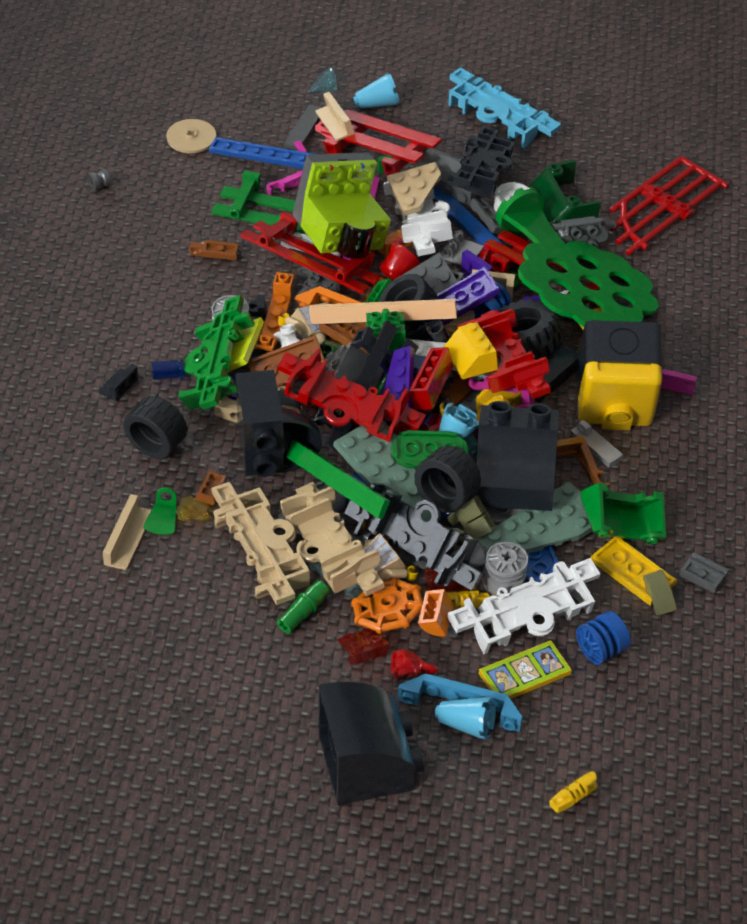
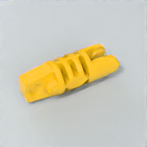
(475, 597)
(574, 792)

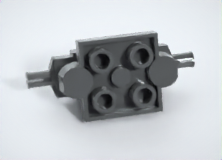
(585, 229)

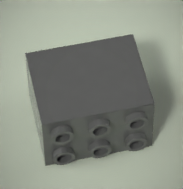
(349, 362)

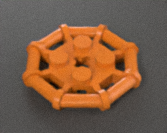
(395, 610)

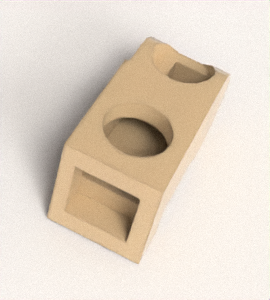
(226, 409)

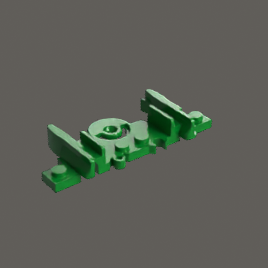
(212, 366)

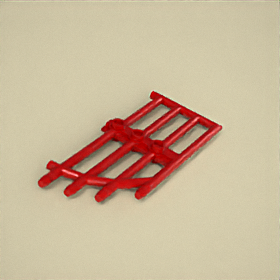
(667, 202)

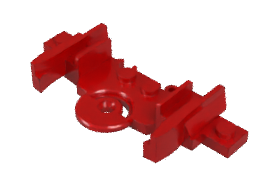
(516, 365)

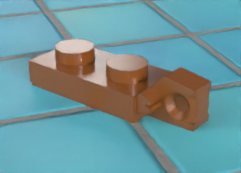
(215, 249)

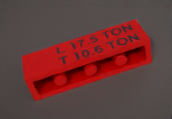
(431, 378)

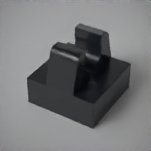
(258, 307)

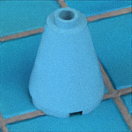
(377, 94)
(459, 420)
(470, 716)

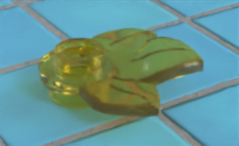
(192, 509)

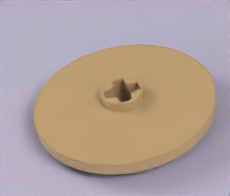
(191, 136)

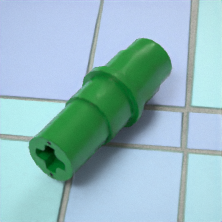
(303, 606)

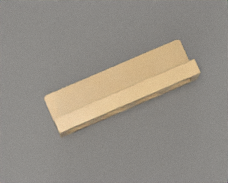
(335, 118)
(126, 535)

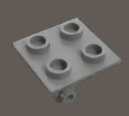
(453, 249)

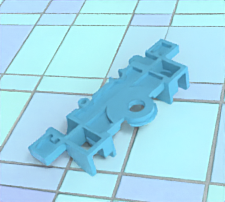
(476, 93)

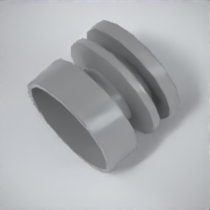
(505, 566)

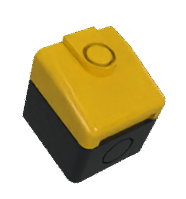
(619, 373)

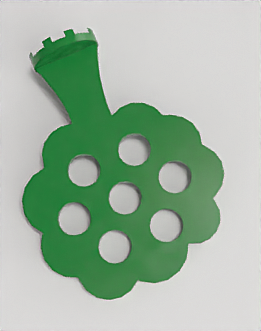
(526, 215)

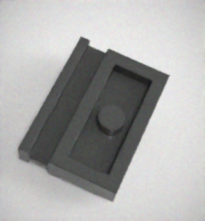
(703, 572)

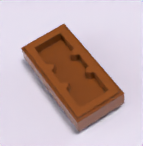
(205, 492)

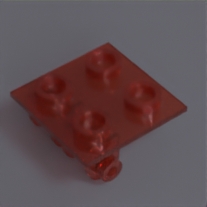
(363, 643)

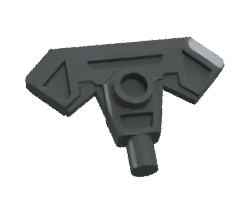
(315, 280)

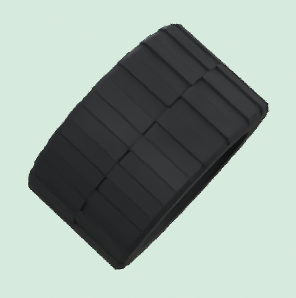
(408, 288)
(155, 427)
(459, 467)

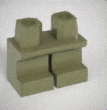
(469, 511)

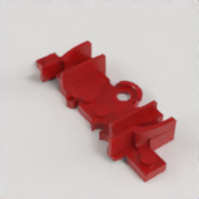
(342, 394)

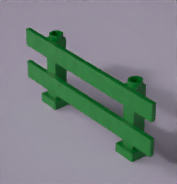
(250, 182)

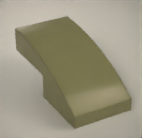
(660, 591)

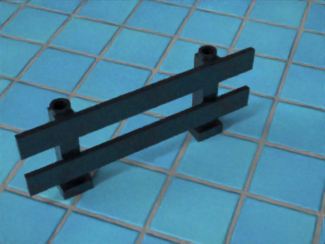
(378, 354)

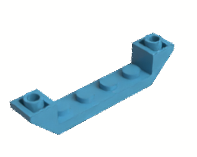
(436, 686)

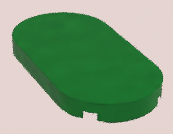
(414, 446)

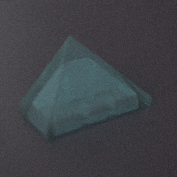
(325, 82)

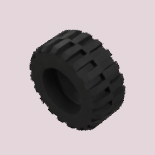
(536, 327)

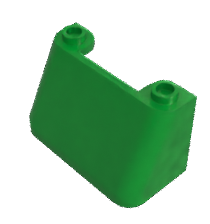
(625, 514)

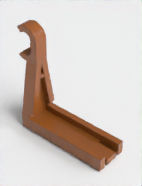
(579, 446)

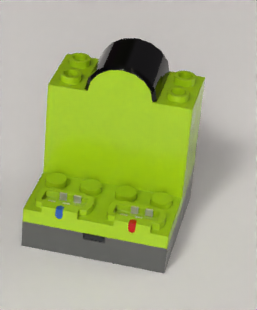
(337, 204)

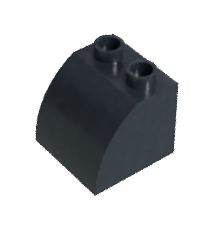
(365, 742)

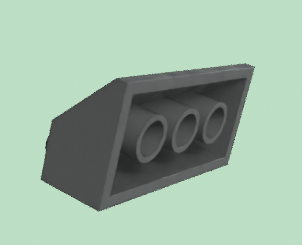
(446, 164)

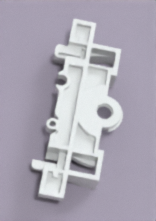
(424, 226)
(516, 609)

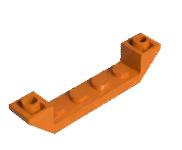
(322, 294)
(278, 307)

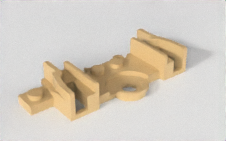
(267, 551)
(340, 557)

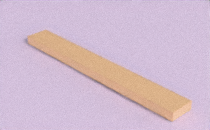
(357, 311)

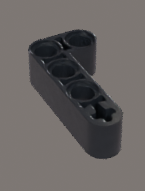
(425, 330)

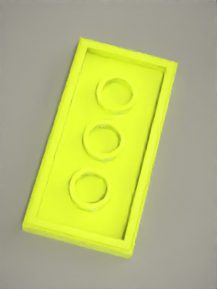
(243, 349)

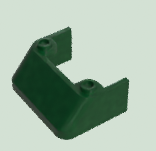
(556, 205)

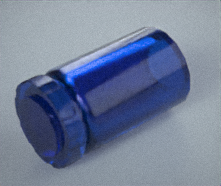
(168, 369)

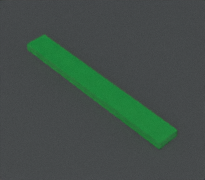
(338, 479)

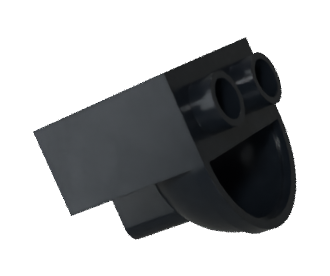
(269, 424)

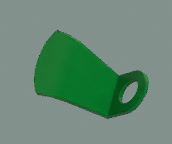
(163, 514)

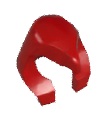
(398, 261)

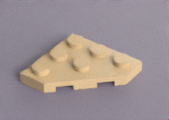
(414, 186)

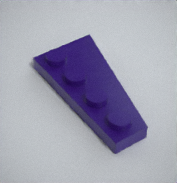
(400, 373)

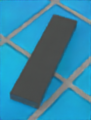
(303, 127)

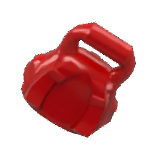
(407, 664)

